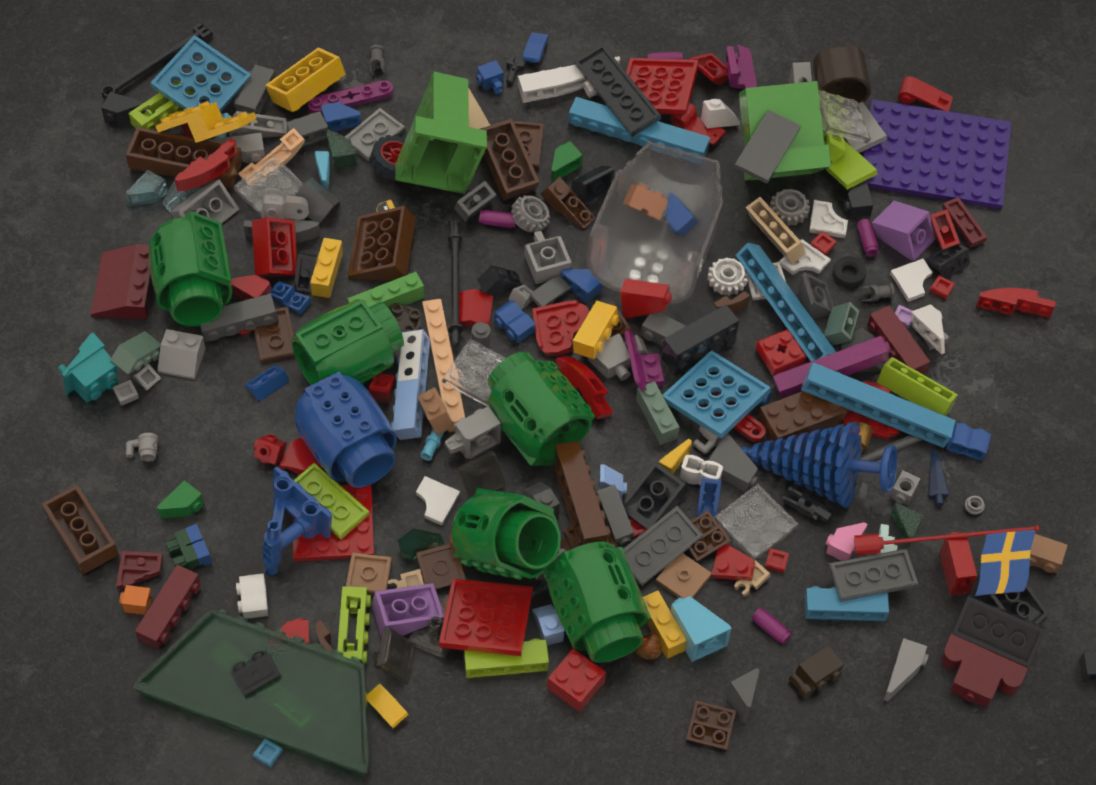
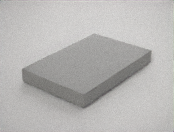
(370, 131)
(875, 131)

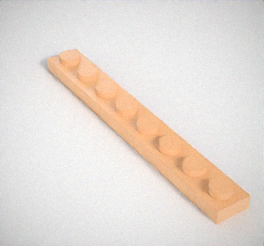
(442, 357)

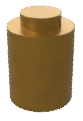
(865, 432)

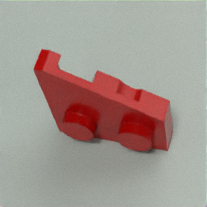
(732, 565)

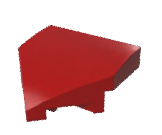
(298, 457)

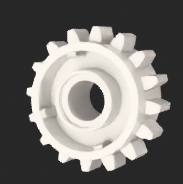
(727, 285)

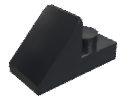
(304, 272)

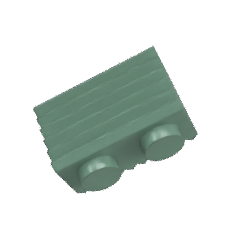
(841, 323)

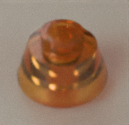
(650, 647)

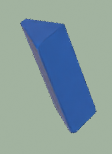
(267, 382)

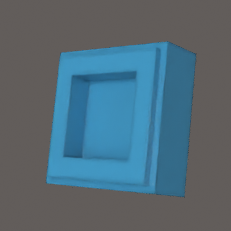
(267, 753)

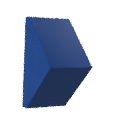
(709, 496)

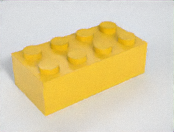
(305, 79)

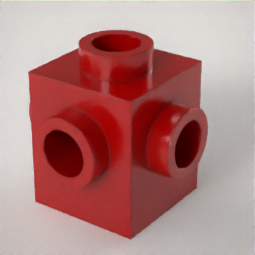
(269, 449)

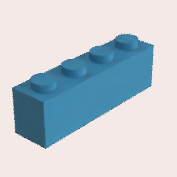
(825, 604)

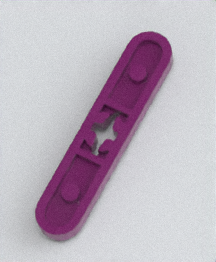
(360, 95)

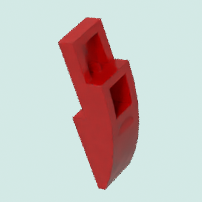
(204, 171)
(1008, 299)
(588, 383)

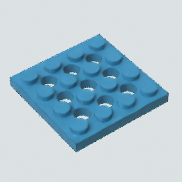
(210, 57)
(716, 404)

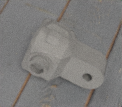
(279, 205)

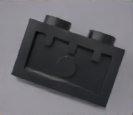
(949, 260)
(254, 672)

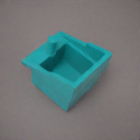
(90, 370)

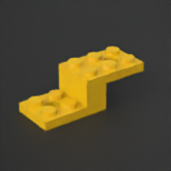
(205, 121)

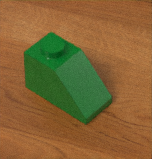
(566, 160)
(181, 502)

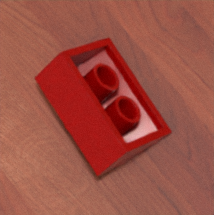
(274, 247)

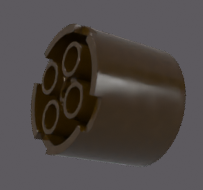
(842, 72)

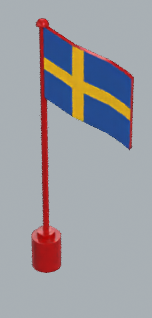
(1003, 558)

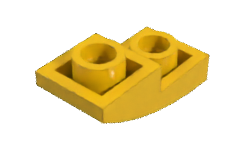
(386, 705)

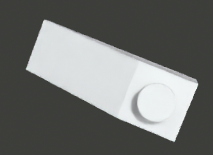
(928, 324)

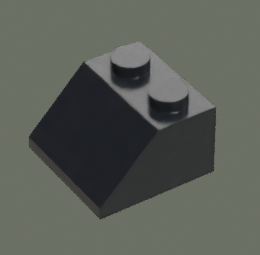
(593, 184)

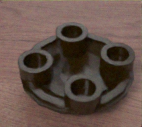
(406, 317)

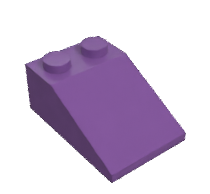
(406, 608)

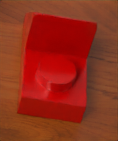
(381, 387)

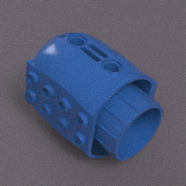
(346, 430)

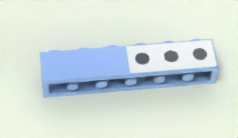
(410, 383)

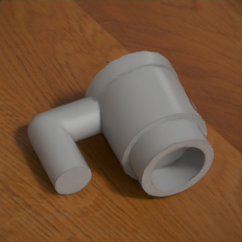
(713, 440)
(147, 447)

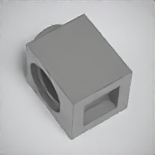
(907, 482)

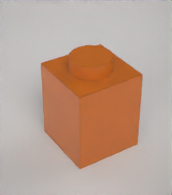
(136, 599)

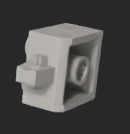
(546, 257)
(475, 433)

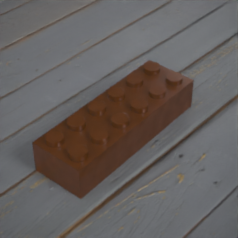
(172, 154)
(579, 494)

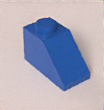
(340, 116)
(679, 216)
(582, 283)

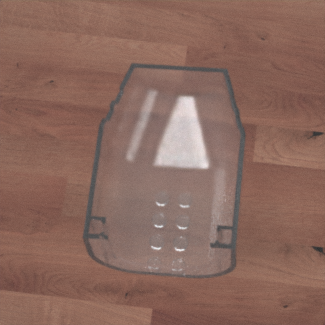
(645, 248)

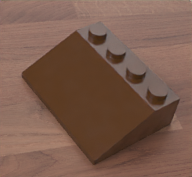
(382, 245)

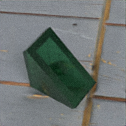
(906, 521)

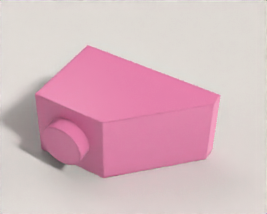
(842, 542)

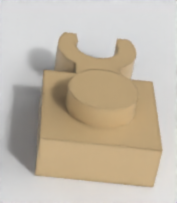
(759, 577)
(409, 579)

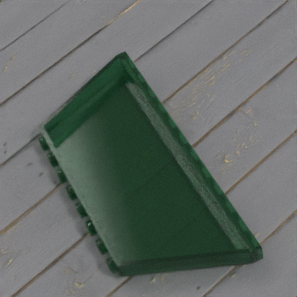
(309, 707)

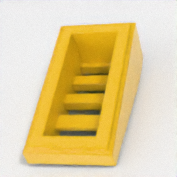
(675, 458)

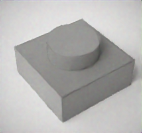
(125, 392)

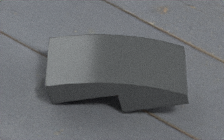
(550, 291)

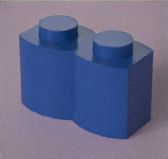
(514, 322)
(969, 441)

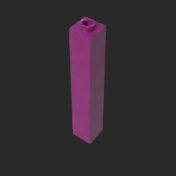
(845, 362)

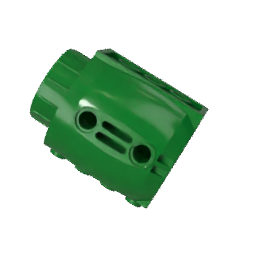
(190, 269)
(348, 341)
(537, 407)
(505, 534)
(598, 600)

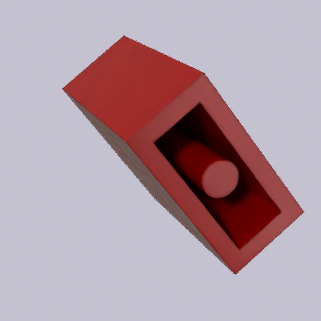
(958, 565)

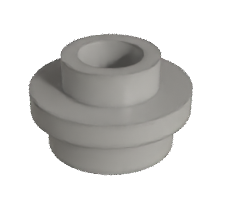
(974, 500)

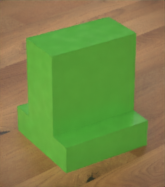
(798, 104)
(440, 144)

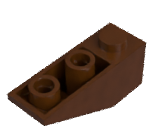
(565, 201)

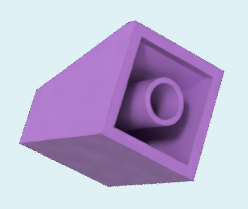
(905, 229)

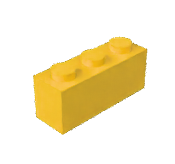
(326, 268)
(595, 330)
(664, 625)

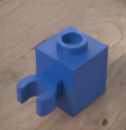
(490, 76)

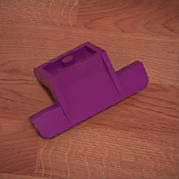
(740, 68)
(645, 367)

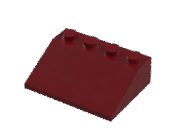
(123, 284)

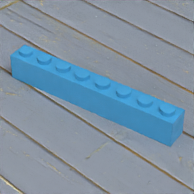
(601, 119)
(784, 302)
(878, 405)

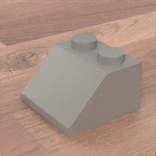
(181, 354)

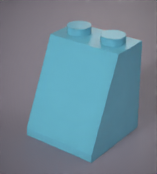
(701, 628)

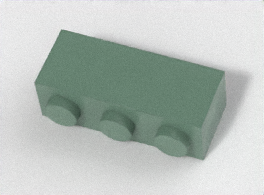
(136, 352)
(657, 413)

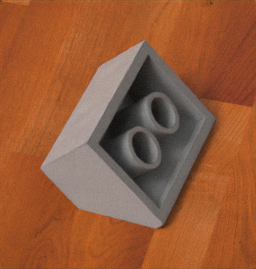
(210, 201)

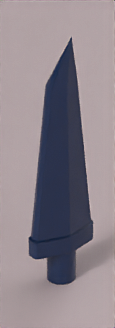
(938, 486)

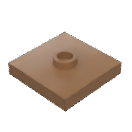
(369, 572)
(683, 577)

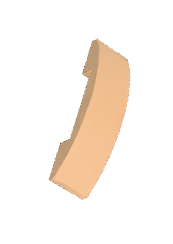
(284, 152)

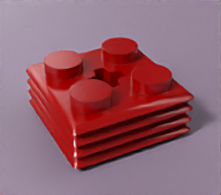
(771, 351)

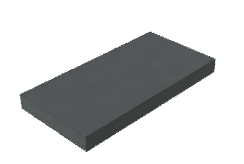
(767, 146)
(661, 545)
(873, 575)

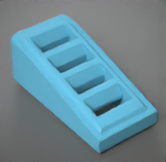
(323, 165)

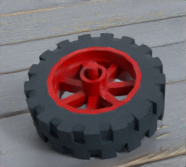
(386, 165)

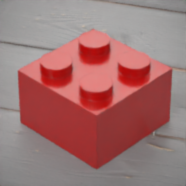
(576, 680)

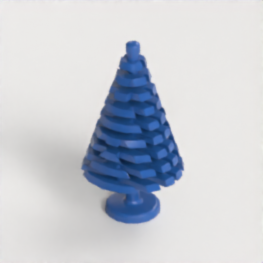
(825, 461)

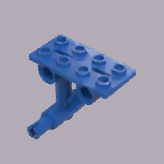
(308, 514)

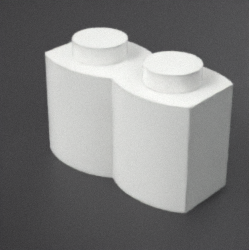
(695, 468)
(253, 596)

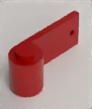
(916, 89)
(693, 123)

